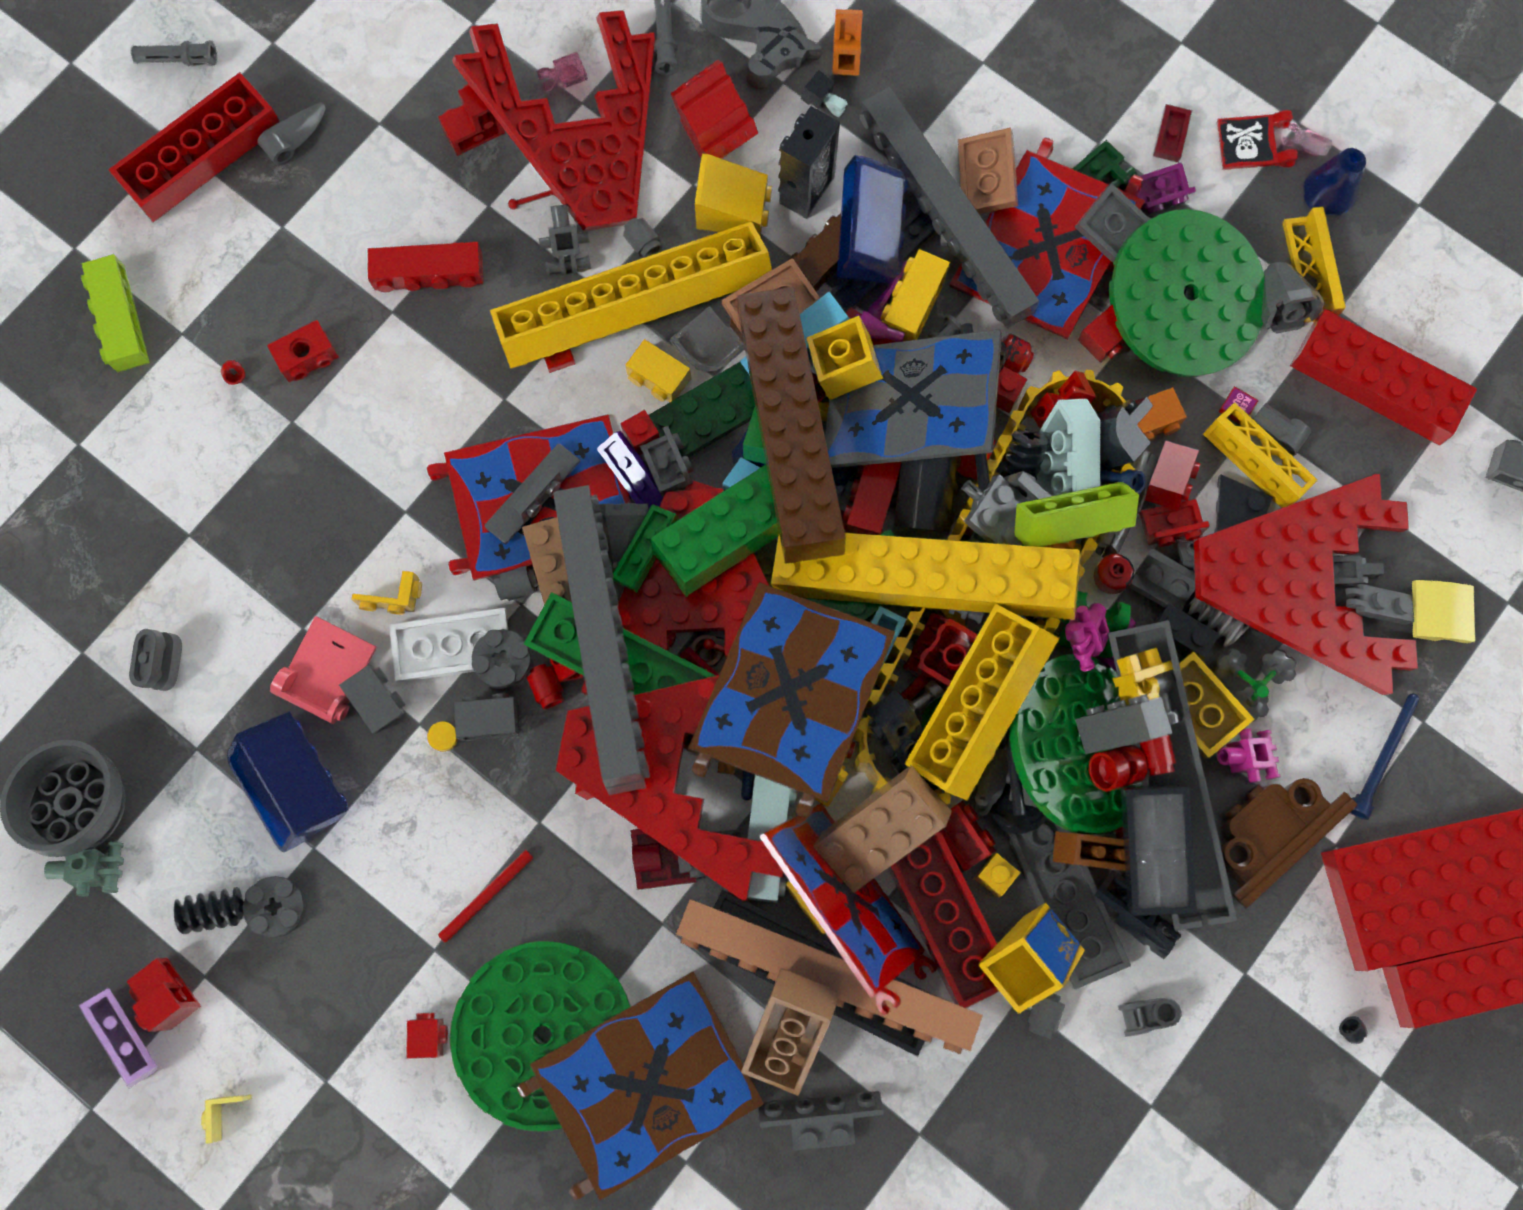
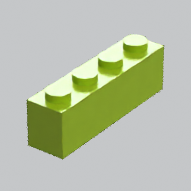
(114, 313)
(1076, 515)

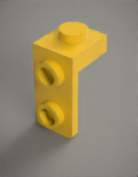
(409, 590)

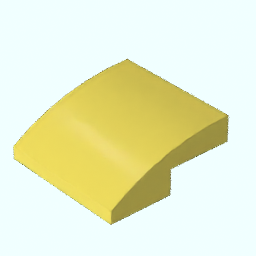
(1443, 611)

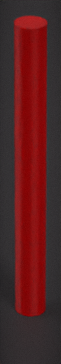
(485, 896)

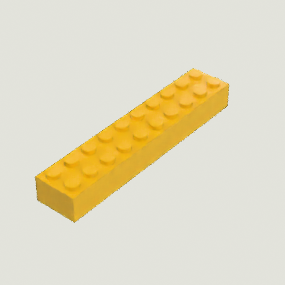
(630, 294)
(939, 575)

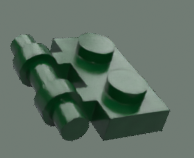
(1106, 161)

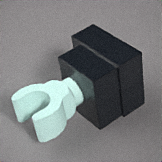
(819, 91)

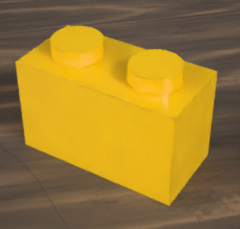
(657, 372)

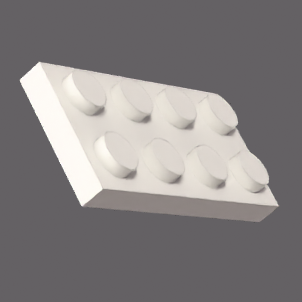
(442, 644)

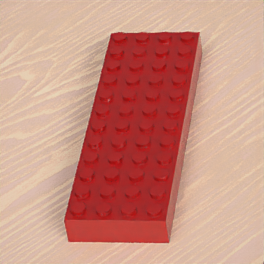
(1430, 890)

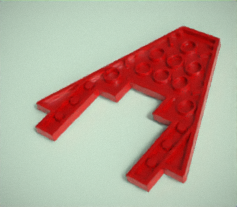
(584, 162)
(657, 810)

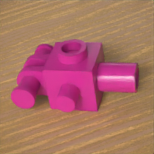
(1088, 634)
(1251, 755)

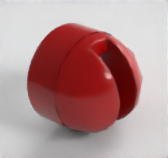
(227, 375)

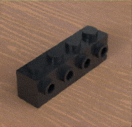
(899, 729)

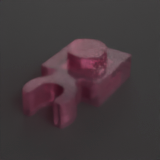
(566, 70)

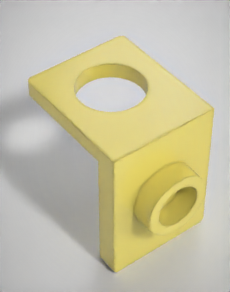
(212, 1116)

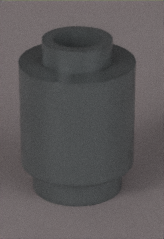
(642, 237)
(516, 583)
(1046, 1016)

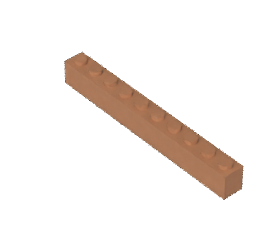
(772, 951)

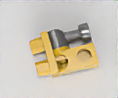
(1152, 680)

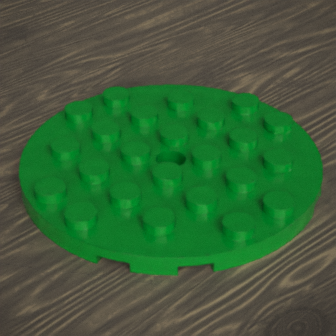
(1150, 301)
(1047, 748)
(504, 1007)

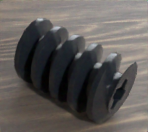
(1025, 453)
(208, 913)

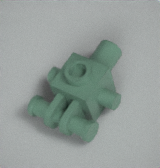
(89, 869)

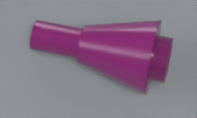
(880, 330)

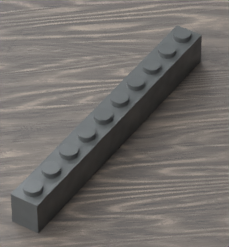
(948, 208)

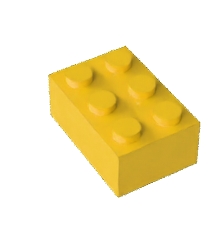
(916, 294)
(1213, 708)

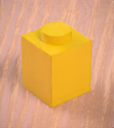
(997, 875)

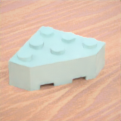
(1073, 448)

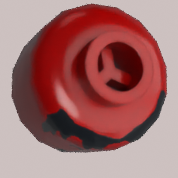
(1113, 573)

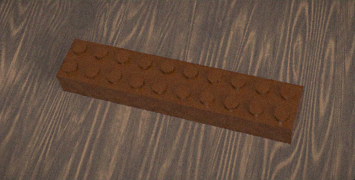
(790, 426)

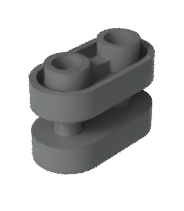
(155, 660)

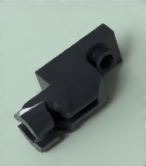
(1147, 929)

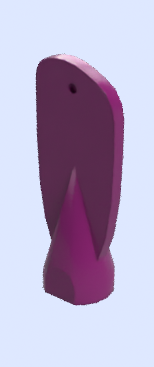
(878, 306)

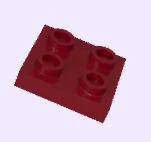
(655, 864)

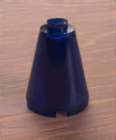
(1336, 182)

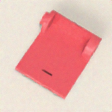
(319, 669)

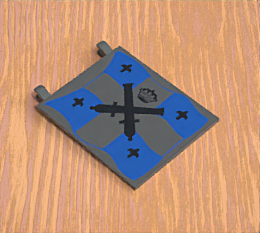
(929, 404)

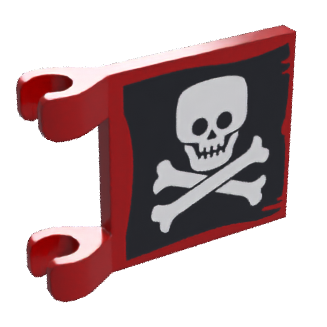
(1251, 141)

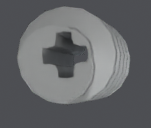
(1225, 624)

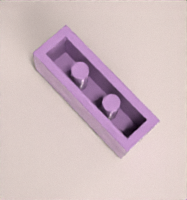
(118, 1038)

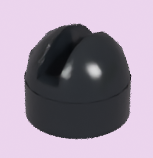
(1355, 1024)

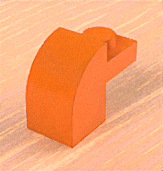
(847, 42)

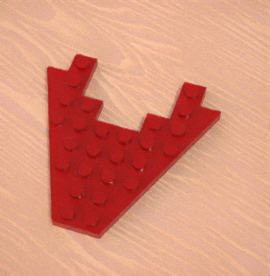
(1281, 579)
(716, 606)

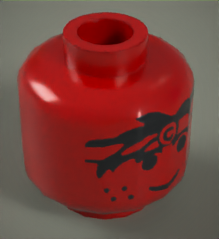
(1018, 353)

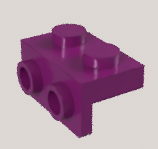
(1163, 186)

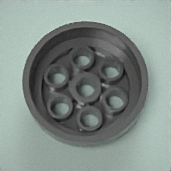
(31, 795)

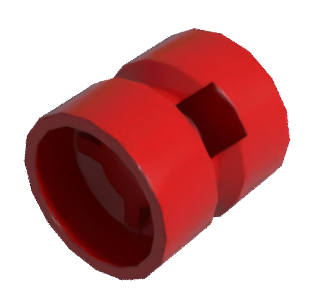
(1118, 767)

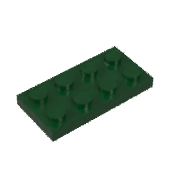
(708, 410)

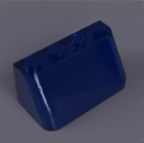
(871, 221)
(285, 781)

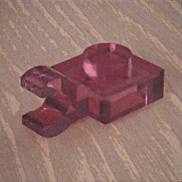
(1313, 142)

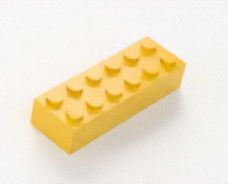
(981, 702)

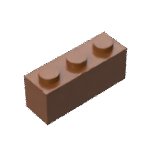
(1089, 850)

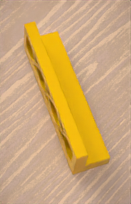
(1322, 256)
(1256, 460)

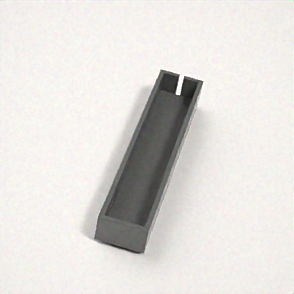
(601, 641)
(1210, 874)

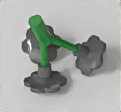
(1254, 698)

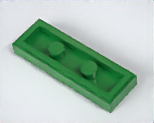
(639, 556)

